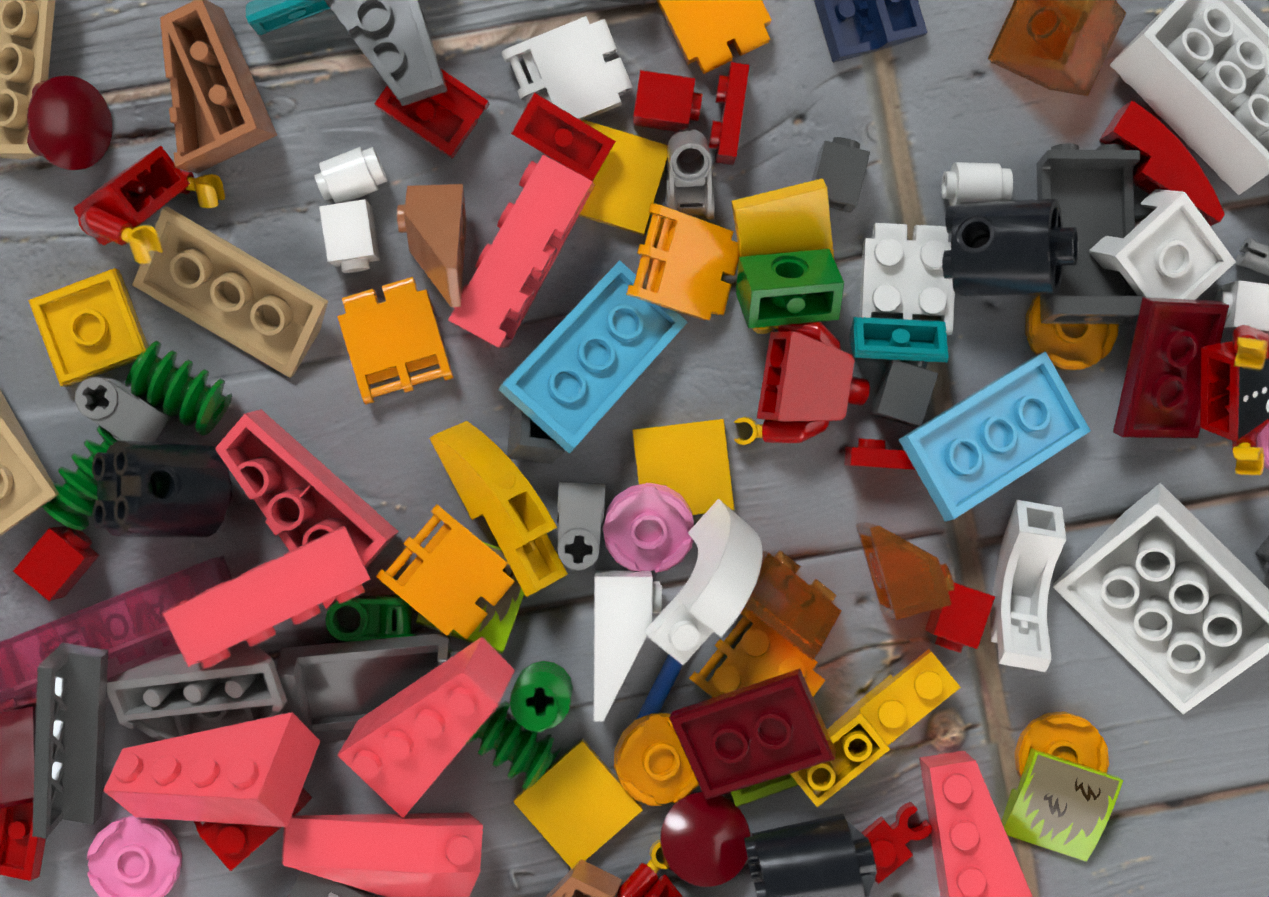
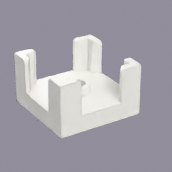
(1168, 252)

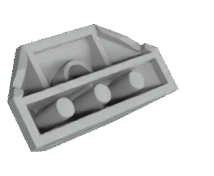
(179, 700)

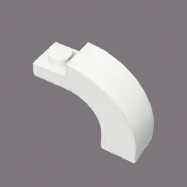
(1023, 583)
(717, 587)

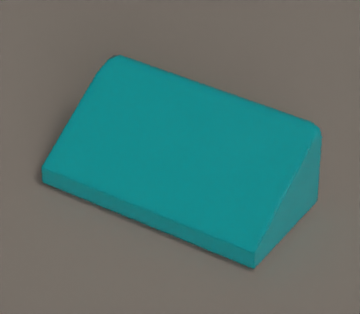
(273, 14)
(899, 339)

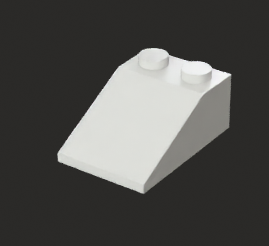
(620, 619)

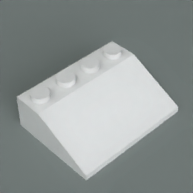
(1209, 81)
(1171, 599)

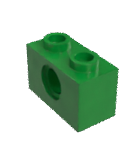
(789, 288)

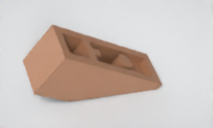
(437, 234)

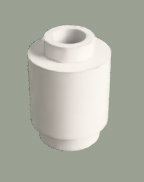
(350, 175)
(976, 183)

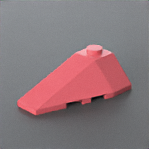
(389, 853)

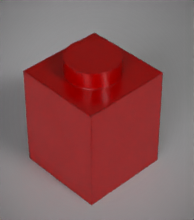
(666, 101)
(57, 562)
(961, 621)

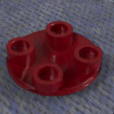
(68, 122)
(704, 840)

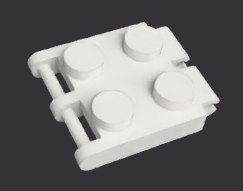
(571, 68)
(906, 274)

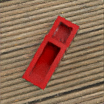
(1163, 159)

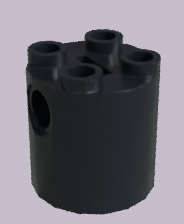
(1008, 247)
(160, 490)
(812, 860)

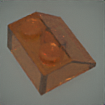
(1058, 41)
(903, 574)
(792, 606)

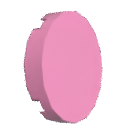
(648, 528)
(134, 859)

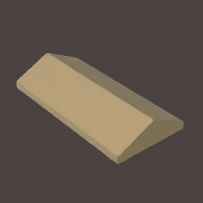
(24, 62)
(231, 293)

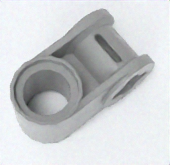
(690, 184)
(125, 416)
(580, 514)

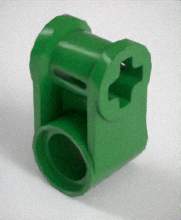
(376, 618)

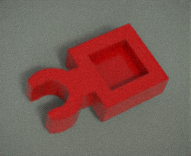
(890, 840)

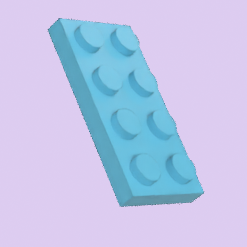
(591, 359)
(994, 436)

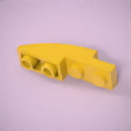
(502, 494)
(877, 721)

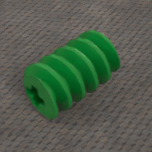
(177, 389)
(80, 488)
(526, 704)
(515, 746)

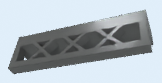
(69, 737)

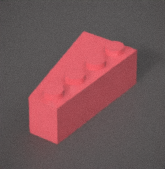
(522, 251)
(297, 490)
(267, 596)
(424, 726)
(218, 775)
(967, 833)

